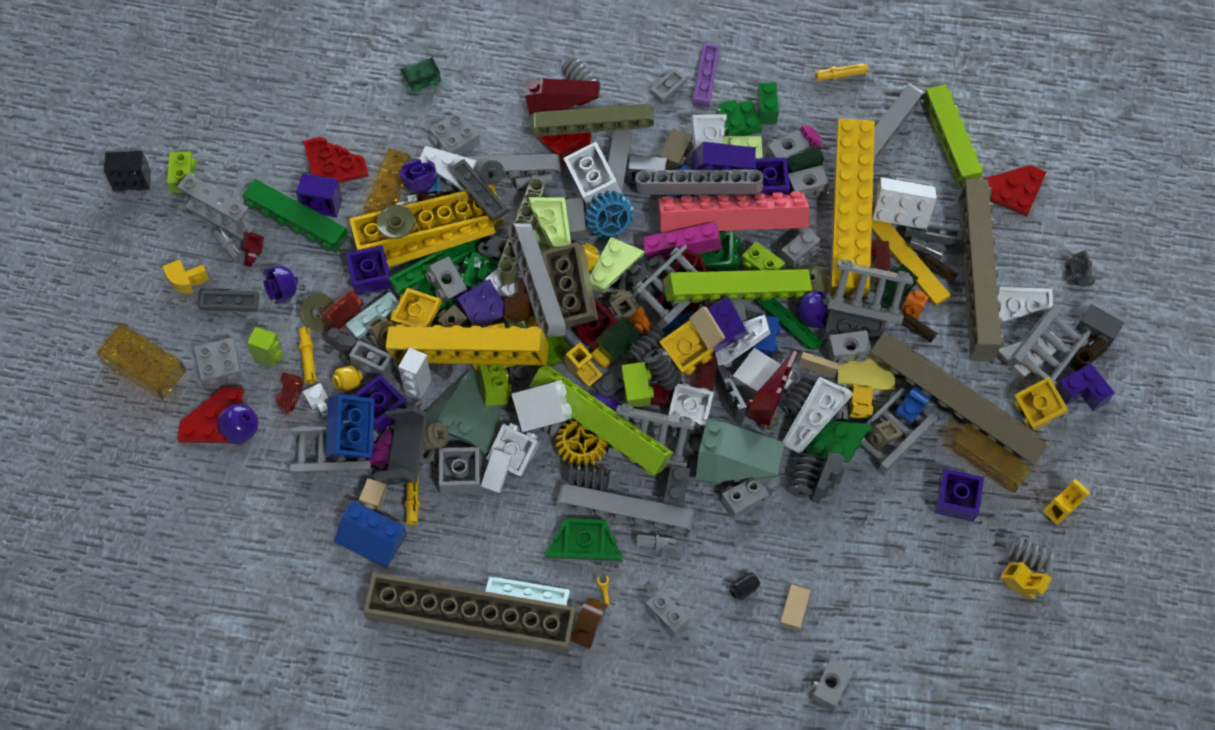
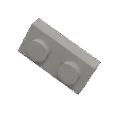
(668, 85)

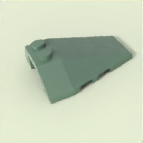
(466, 415)
(736, 453)

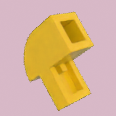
(184, 280)
(579, 364)
(861, 401)
(1066, 502)
(1024, 581)

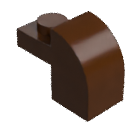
(519, 307)
(588, 622)

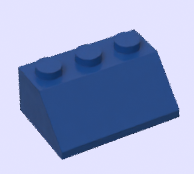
(349, 427)
(370, 534)

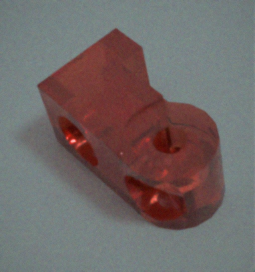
(880, 255)
(708, 374)
(290, 393)

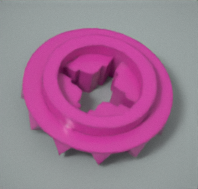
(811, 135)

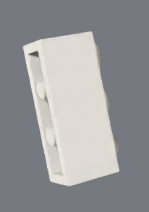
(414, 373)

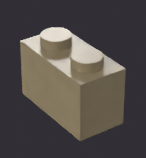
(676, 149)

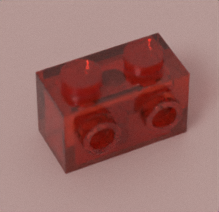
(341, 309)

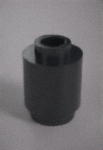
(744, 586)

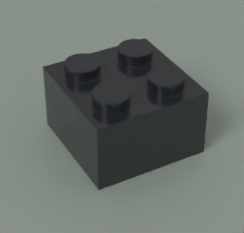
(127, 170)

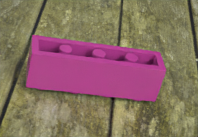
(697, 239)

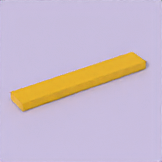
(905, 255)

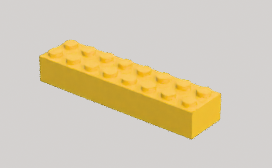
(431, 220)
(470, 345)

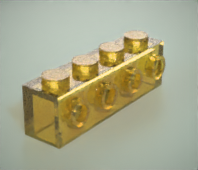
(387, 183)
(990, 458)

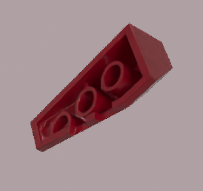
(559, 94)
(592, 330)
(768, 396)

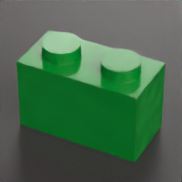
(767, 103)

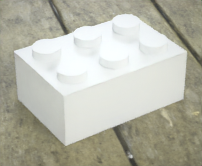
(591, 173)
(903, 203)

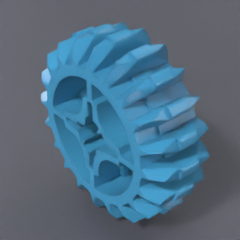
(617, 206)

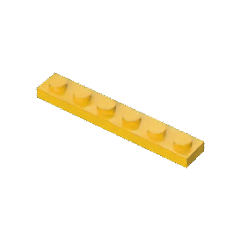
(447, 240)

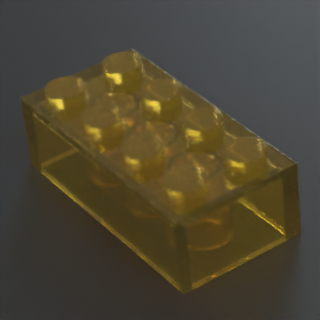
(141, 361)

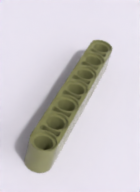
(591, 120)
(508, 265)

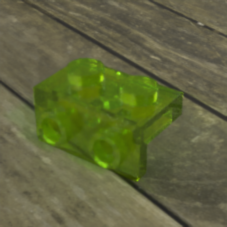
(557, 350)

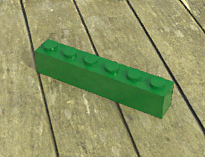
(295, 216)

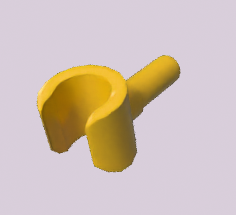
(604, 587)

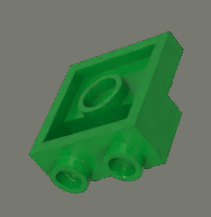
(740, 119)
(725, 258)
(477, 269)

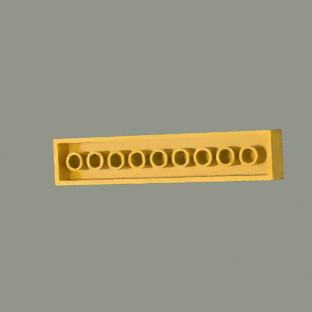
(852, 200)

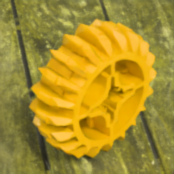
(574, 444)

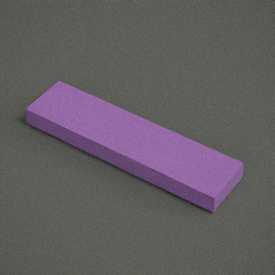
(706, 74)

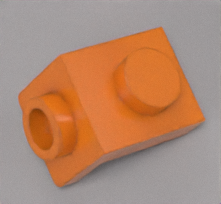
(914, 303)
(640, 320)

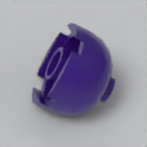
(418, 176)
(280, 283)
(812, 309)
(238, 423)

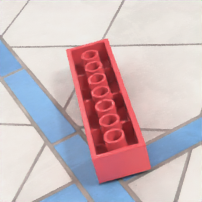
(734, 212)

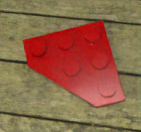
(566, 144)
(334, 161)
(1016, 188)
(201, 423)

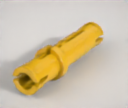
(839, 72)
(306, 348)
(412, 503)

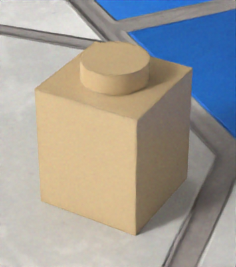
(373, 495)

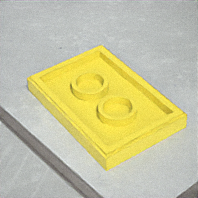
(867, 373)

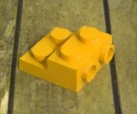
(415, 309)
(686, 348)
(1040, 404)

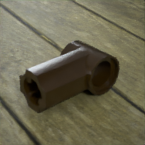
(1088, 354)

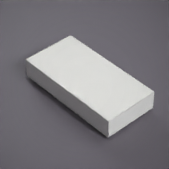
(496, 470)

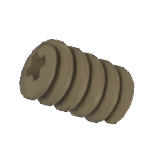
(435, 436)

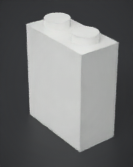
(755, 372)
(542, 406)

